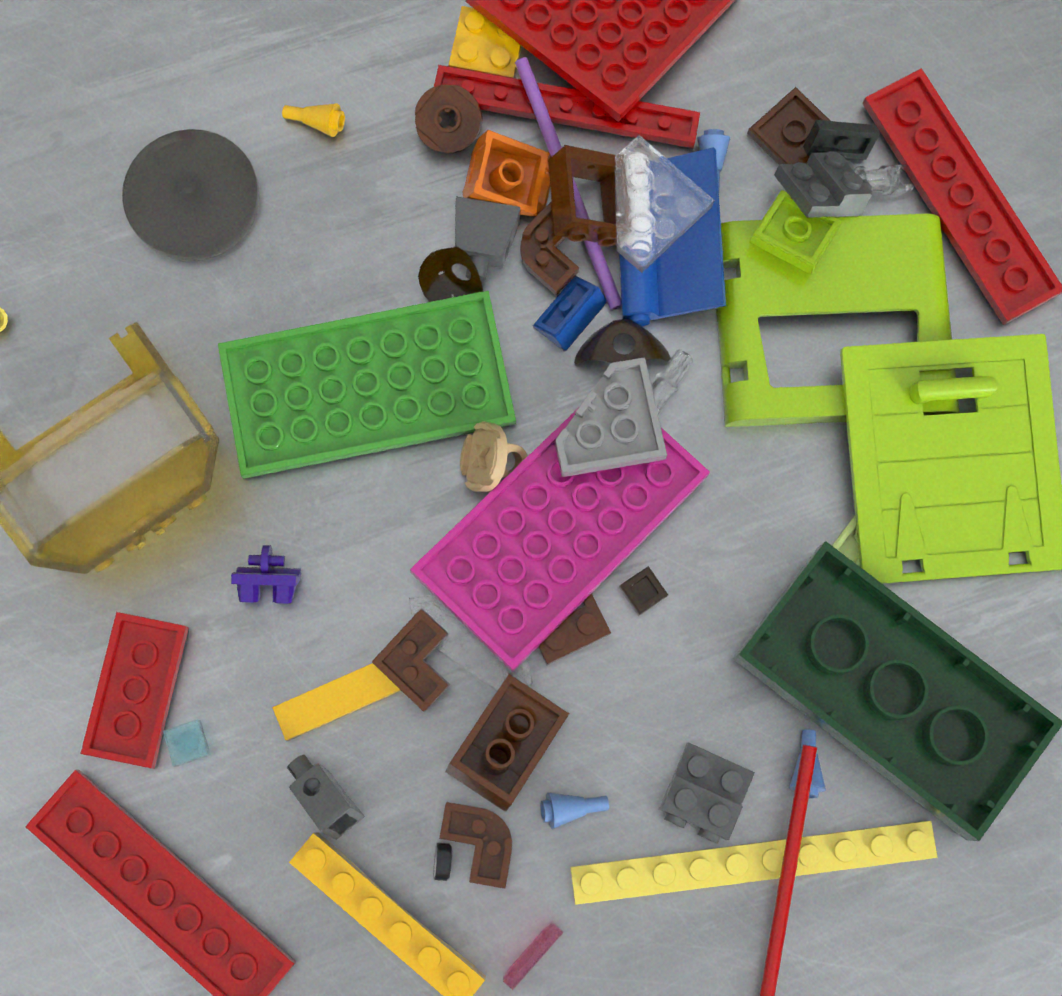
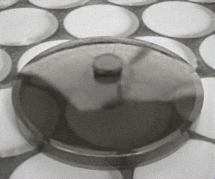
(191, 194)

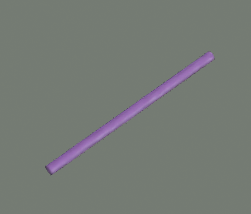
(553, 145)

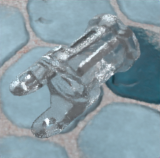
(885, 179)

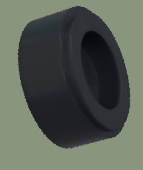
(442, 861)

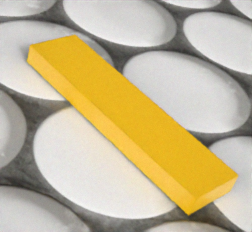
(333, 701)

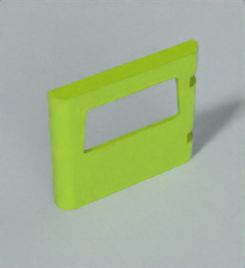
(867, 267)

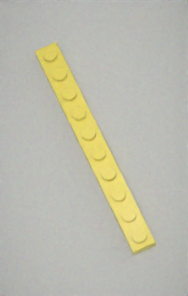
(751, 862)

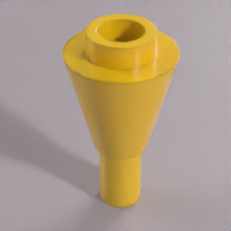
(325, 118)

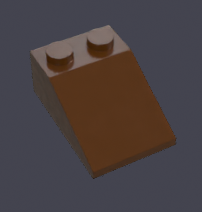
(507, 742)

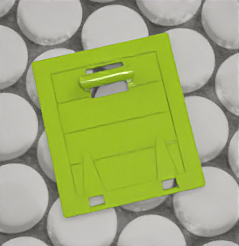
(958, 483)

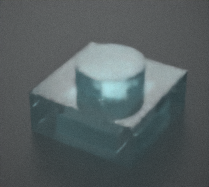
(186, 742)

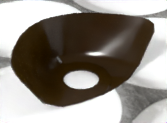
(442, 286)
(600, 344)

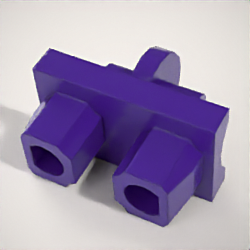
(251, 578)

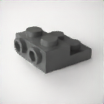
(825, 186)
(706, 793)

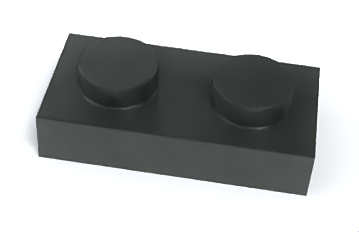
(846, 138)

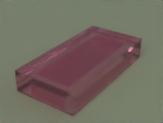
(532, 954)

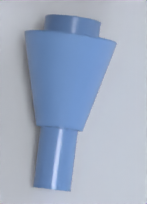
(716, 139)
(817, 783)
(562, 808)

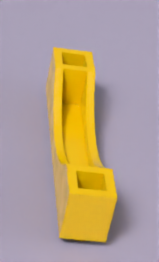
(386, 919)

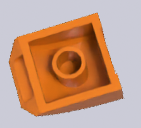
(508, 173)

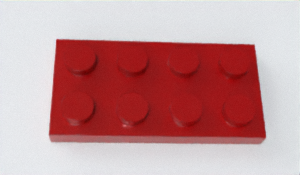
(135, 690)

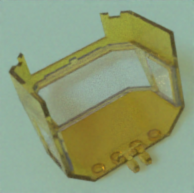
(109, 467)

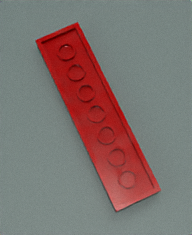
(963, 196)
(158, 891)

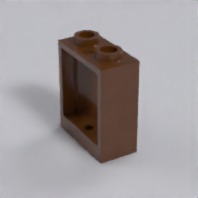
(587, 165)

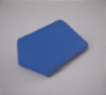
(570, 312)

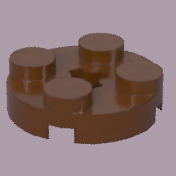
(447, 99)

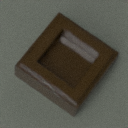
(643, 591)

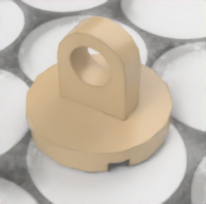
(486, 455)

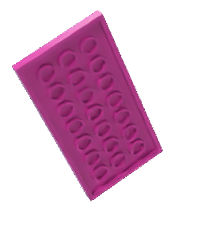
(549, 542)

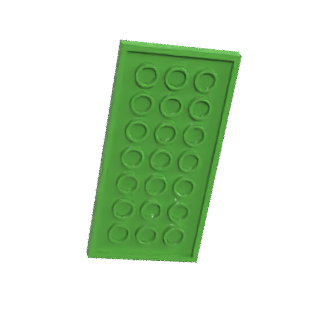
(365, 384)

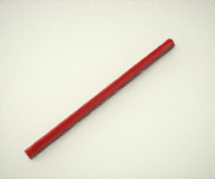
(788, 870)

